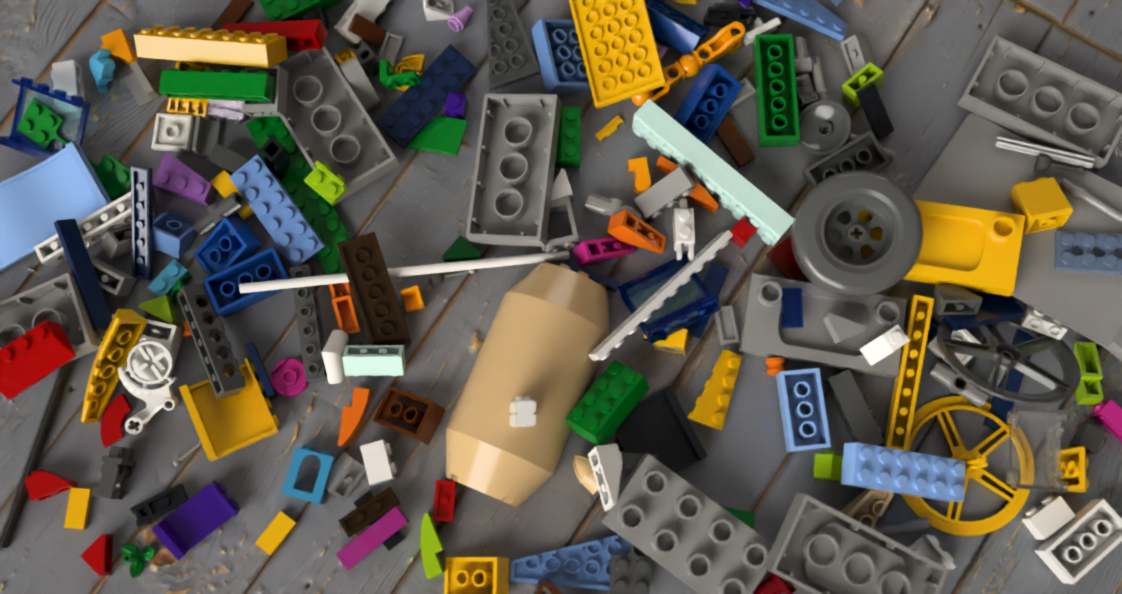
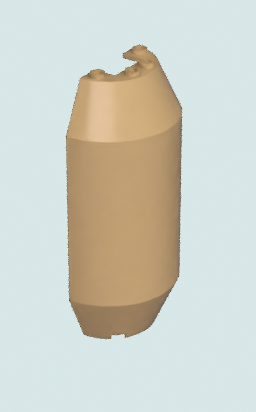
(536, 351)

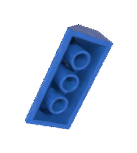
(675, 27)
(707, 102)

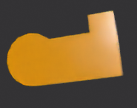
(641, 174)

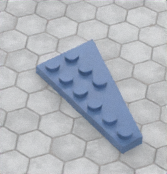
(810, 14)
(574, 566)

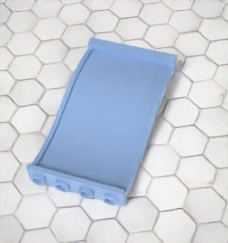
(38, 197)

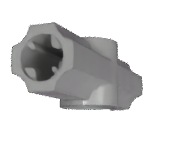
(608, 207)
(947, 377)

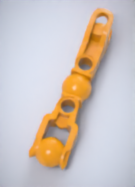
(689, 65)

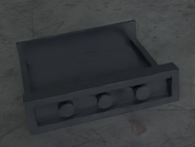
(661, 429)

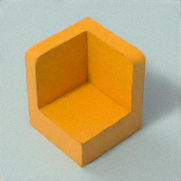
(412, 299)

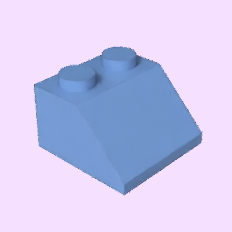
(173, 233)

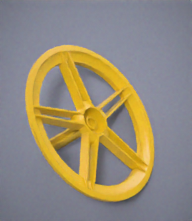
(974, 470)

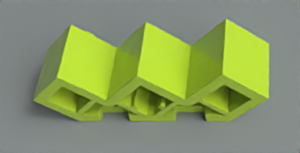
(828, 466)

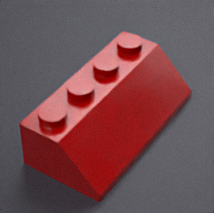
(33, 357)

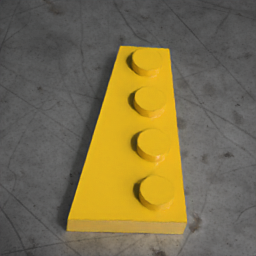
(715, 399)

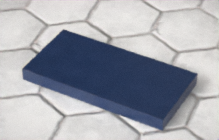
(992, 310)

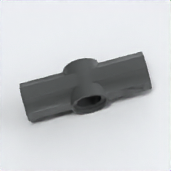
(218, 212)

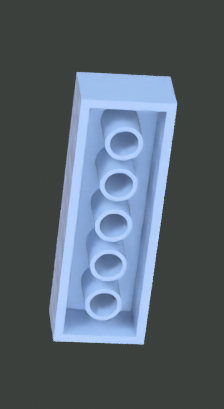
(903, 472)

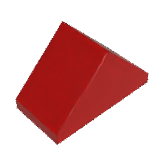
(100, 555)

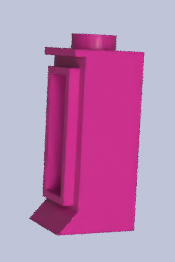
(1109, 416)

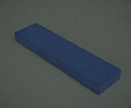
(713, 282)

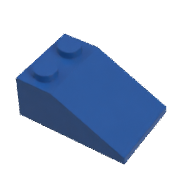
(227, 245)

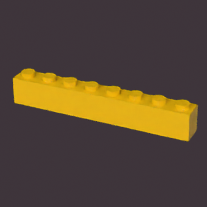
(908, 378)

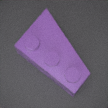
(181, 181)

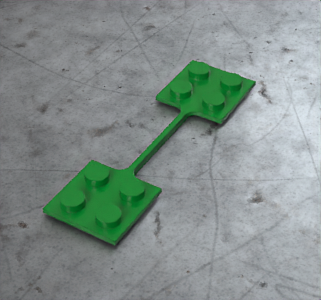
(42, 127)

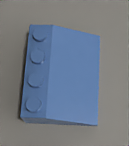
(560, 56)

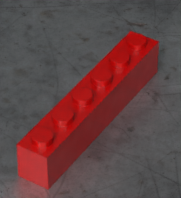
(298, 34)

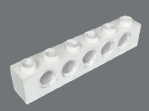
(92, 230)

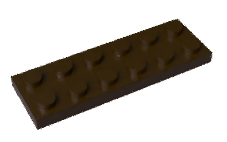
(373, 290)

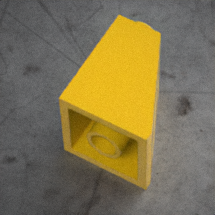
(1041, 203)

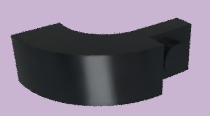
(276, 157)

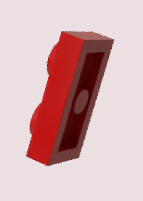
(444, 501)

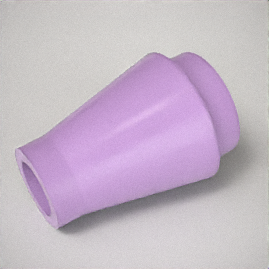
(460, 18)

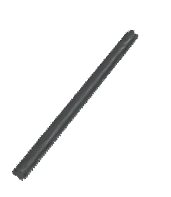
(34, 455)

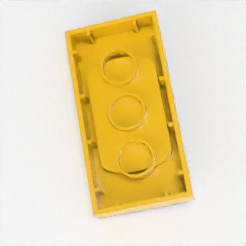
(963, 247)

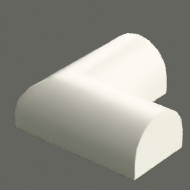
(333, 358)

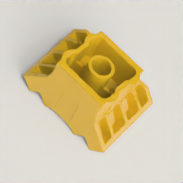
(190, 106)

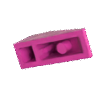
(601, 250)

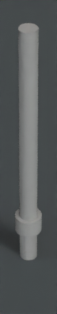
(1079, 192)

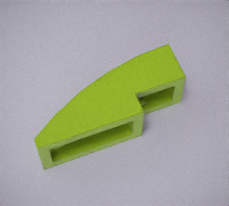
(1089, 389)
(430, 547)

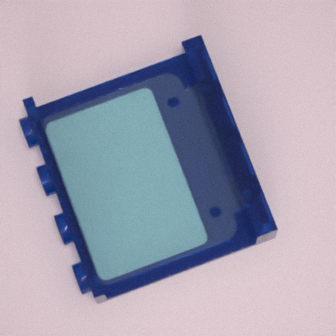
(70, 108)
(679, 311)

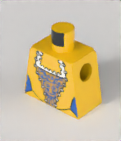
(675, 343)

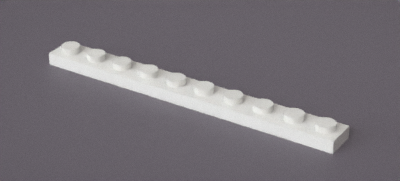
(656, 301)

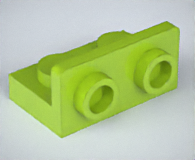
(326, 183)

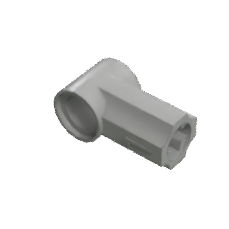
(803, 62)

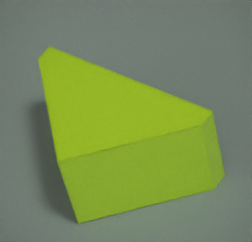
(162, 308)

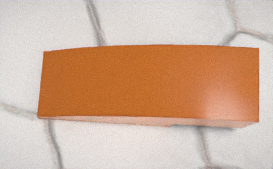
(345, 307)
(354, 416)

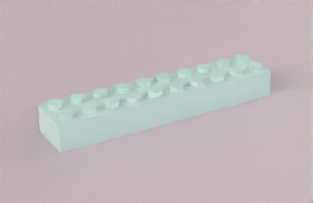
(711, 172)

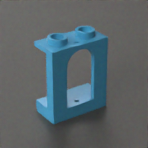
(322, 479)

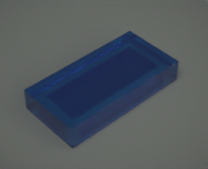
(792, 308)

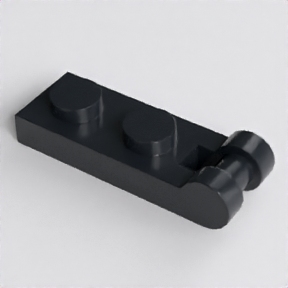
(724, 16)
(159, 504)

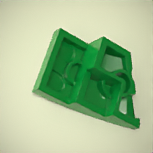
(441, 136)

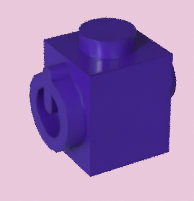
(456, 105)

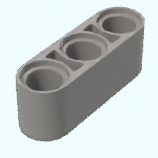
(360, 84)

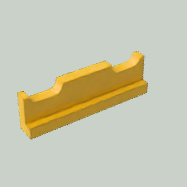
(609, 129)

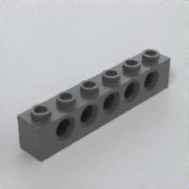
(189, 299)
(309, 326)

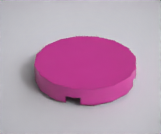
(289, 378)

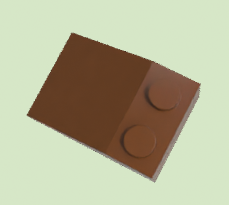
(409, 415)

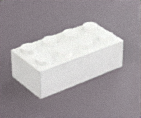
(1082, 541)

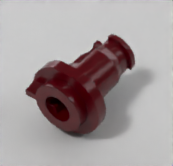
(775, 585)

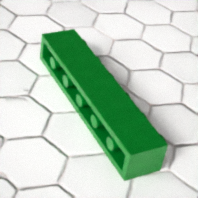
(217, 85)

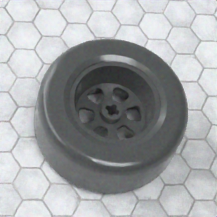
(891, 210)

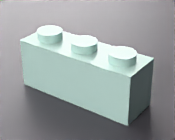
(374, 360)

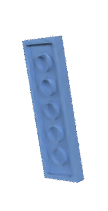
(277, 211)

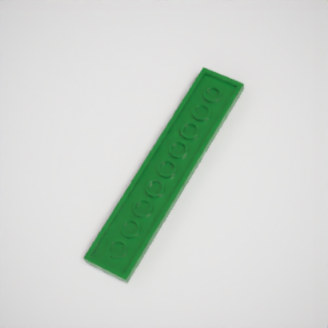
(313, 206)

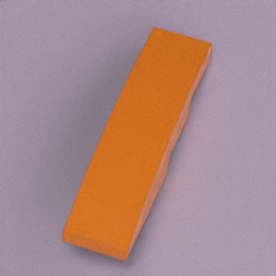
(700, 195)

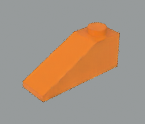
(636, 232)

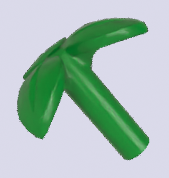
(177, 287)
(131, 554)

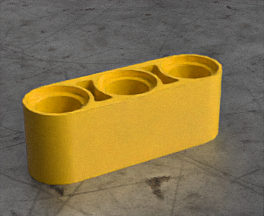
(226, 187)

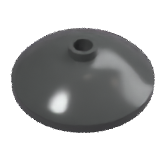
(816, 119)

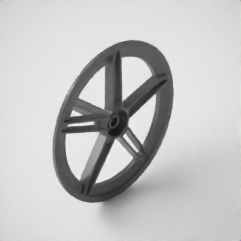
(1012, 356)

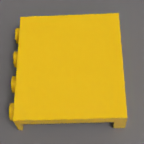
(231, 421)

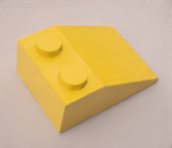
(1074, 465)
(476, 575)

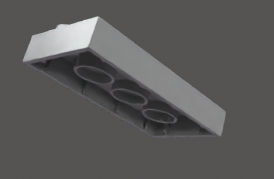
(812, 343)
(842, 556)

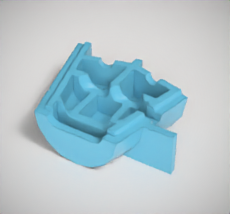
(102, 69)

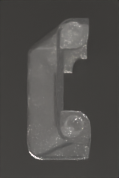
(1036, 449)

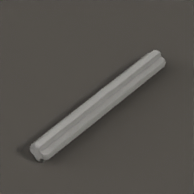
(1051, 153)

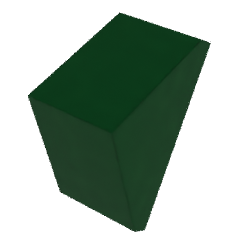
(461, 251)

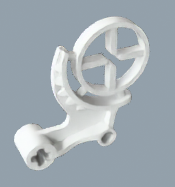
(154, 397)

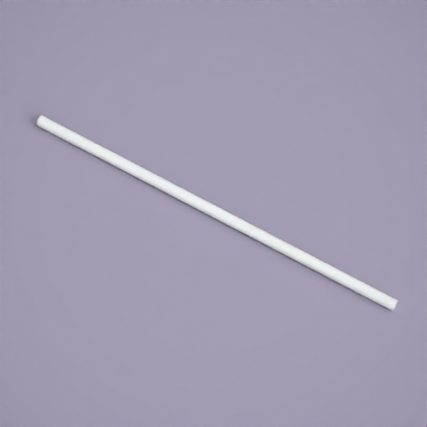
(407, 271)

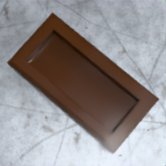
(367, 30)

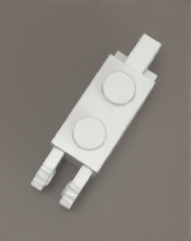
(683, 229)

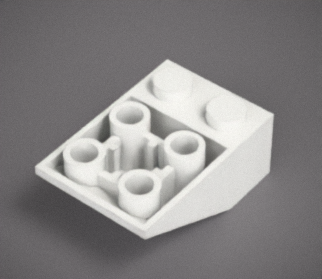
(164, 333)

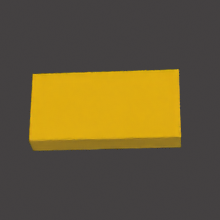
(78, 508)
(276, 533)

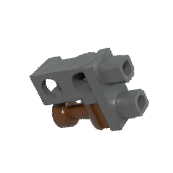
(114, 471)

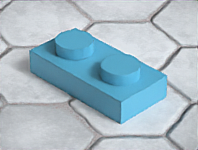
(167, 278)

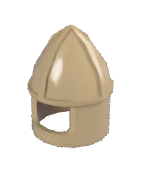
(585, 473)

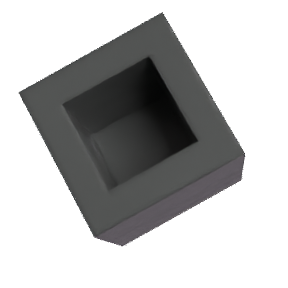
(1088, 436)

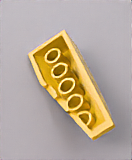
(113, 353)

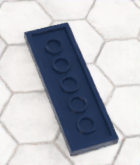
(425, 99)

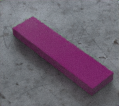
(372, 537)

